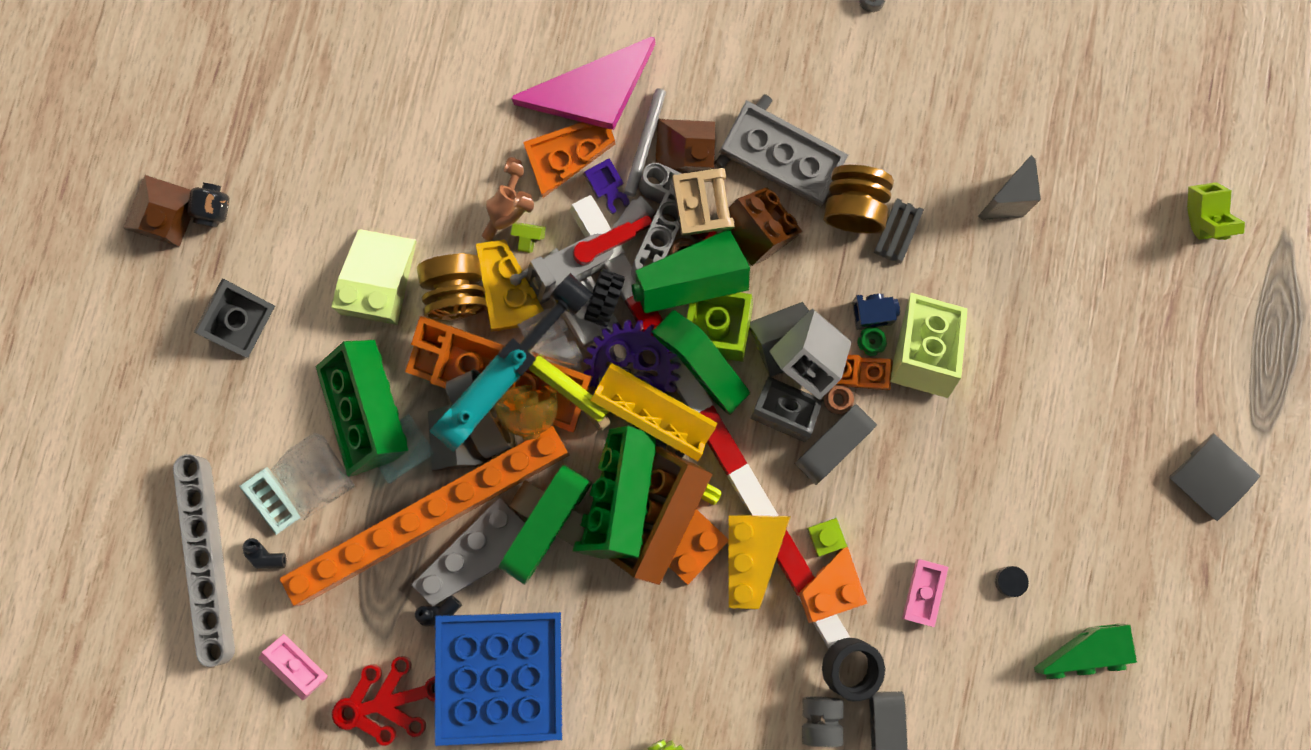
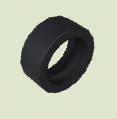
(875, 672)

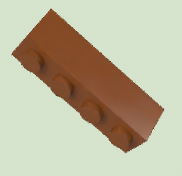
(671, 503)

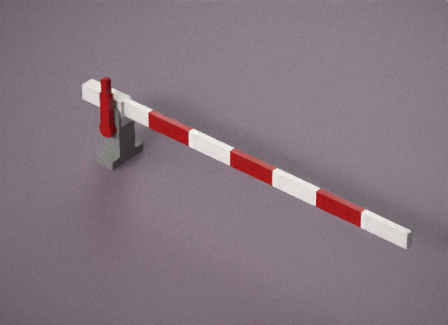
(603, 250)

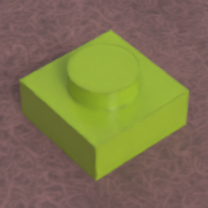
(827, 537)

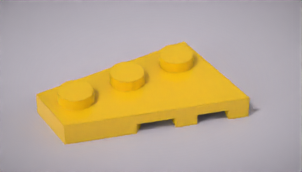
(506, 303)
(752, 555)

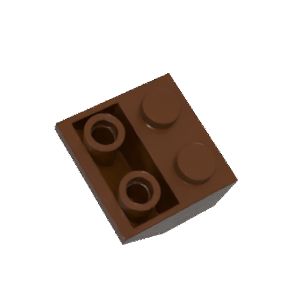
(762, 225)

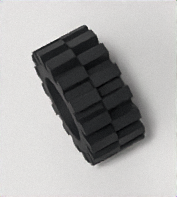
(604, 298)

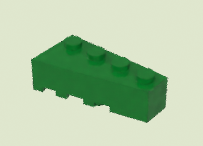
(619, 496)

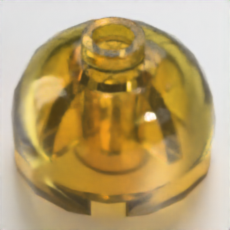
(527, 411)

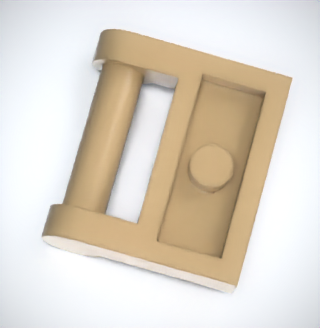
(693, 203)

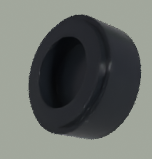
(1012, 581)

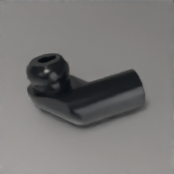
(260, 557)
(426, 614)

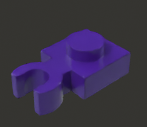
(605, 181)

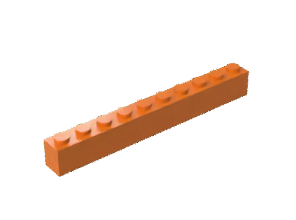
(423, 517)

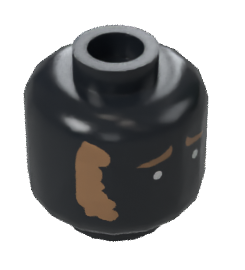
(208, 205)

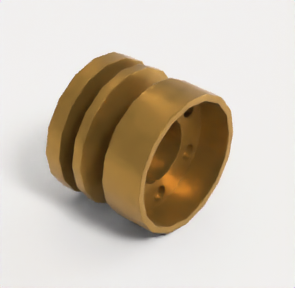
(858, 199)
(451, 286)

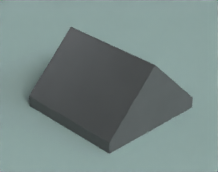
(1017, 195)
(234, 318)
(771, 329)
(787, 409)
(444, 459)

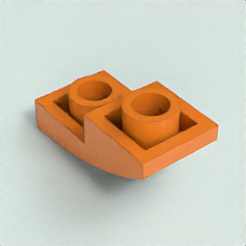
(867, 373)

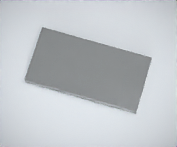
(782, 153)

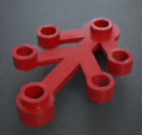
(383, 703)

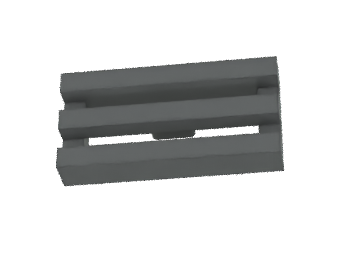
(908, 209)

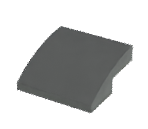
(1215, 477)

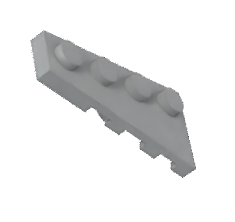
(472, 554)

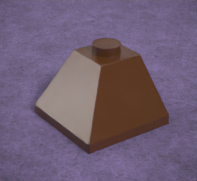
(685, 145)
(160, 211)

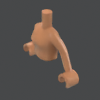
(503, 204)

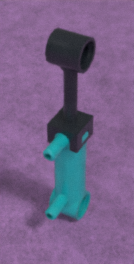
(505, 369)

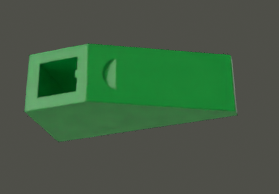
(1093, 648)

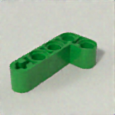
(702, 360)
(544, 524)

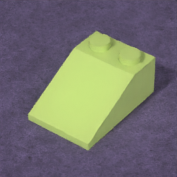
(374, 277)
(930, 346)

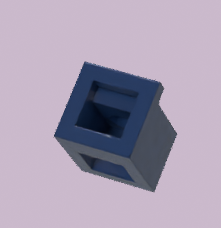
(875, 311)

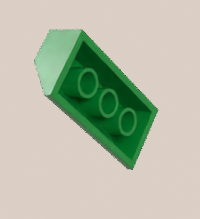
(361, 406)

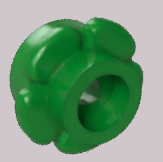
(875, 334)

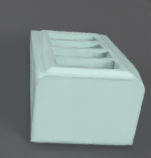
(247, 488)

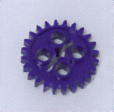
(635, 342)

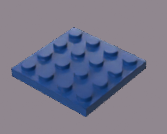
(498, 678)

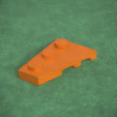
(566, 152)

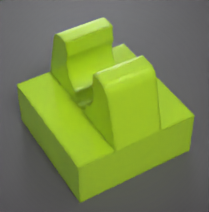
(527, 235)

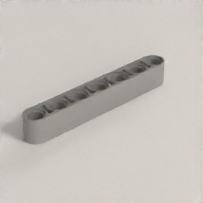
(214, 571)

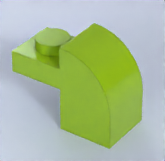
(1210, 212)

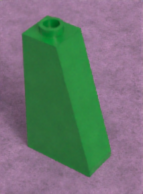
(693, 274)

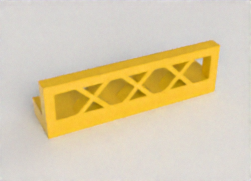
(653, 411)

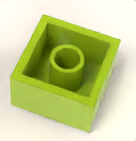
(725, 322)

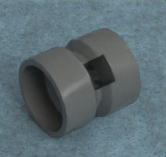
(827, 732)

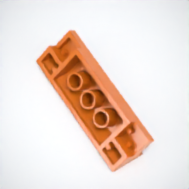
(448, 352)

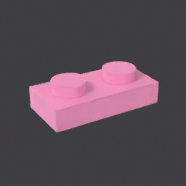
(925, 592)
(293, 667)

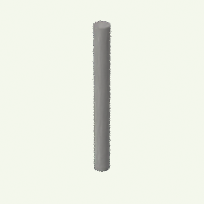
(645, 142)

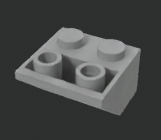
(813, 354)

